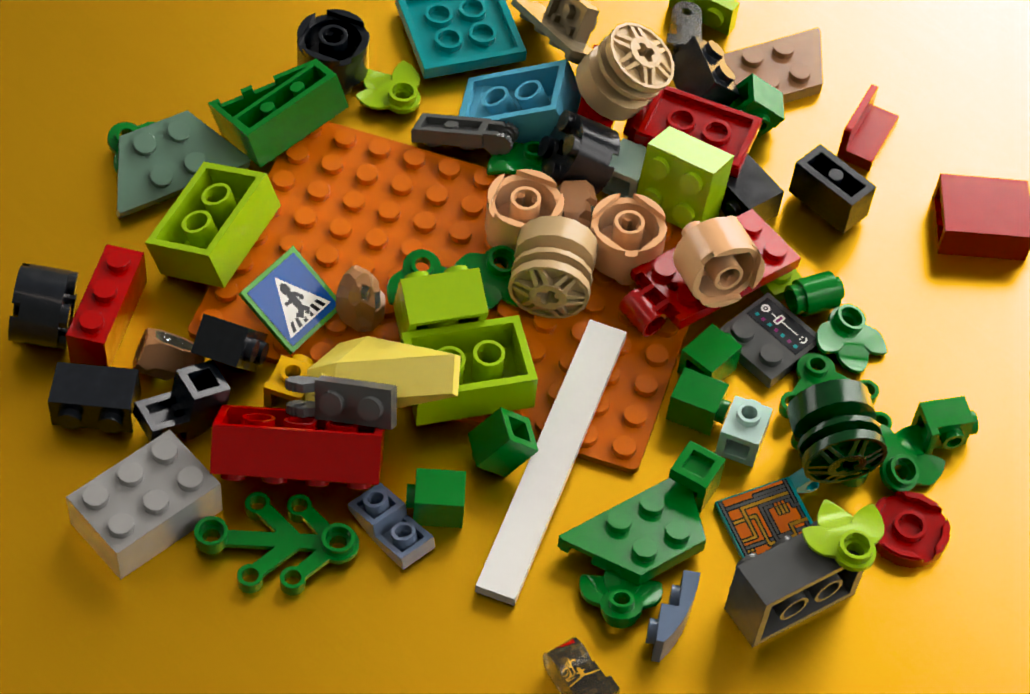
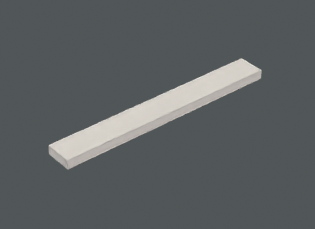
(551, 465)

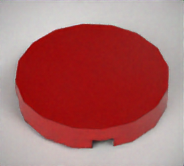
(912, 529)

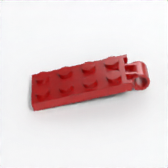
(666, 294)

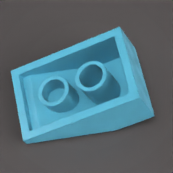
(524, 96)

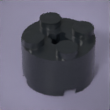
(338, 43)
(579, 151)
(43, 305)

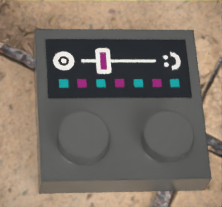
(770, 339)

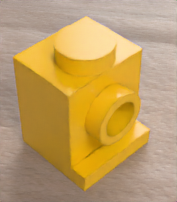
(274, 391)

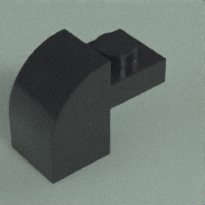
(189, 407)

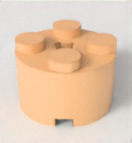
(516, 201)
(627, 234)
(718, 260)

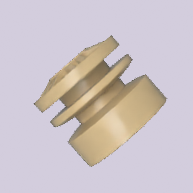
(624, 71)
(553, 267)

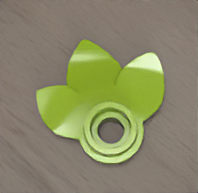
(392, 92)
(840, 532)

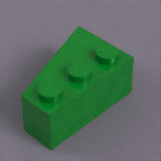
(281, 113)

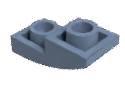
(390, 527)
(672, 618)

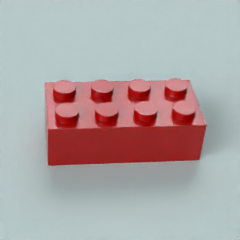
(286, 447)

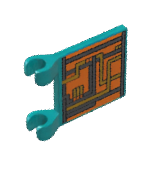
(766, 513)

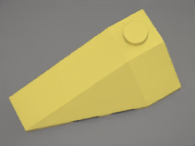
(417, 371)

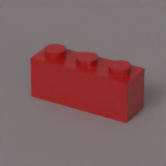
(107, 307)

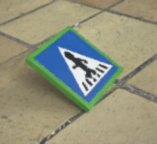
(290, 300)

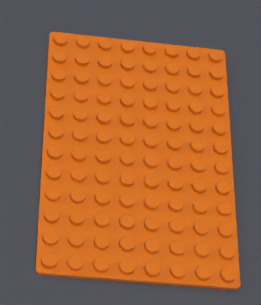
(374, 202)

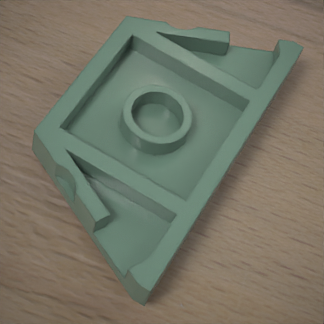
(164, 157)

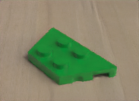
(642, 533)

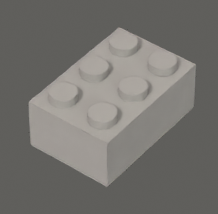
(144, 503)

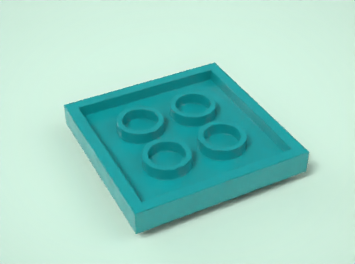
(460, 35)

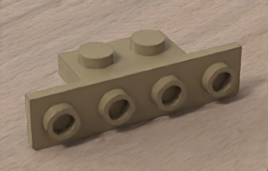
(563, 22)

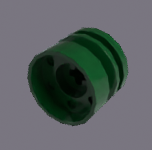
(836, 431)

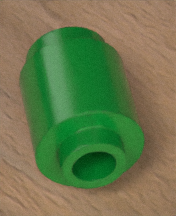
(814, 294)

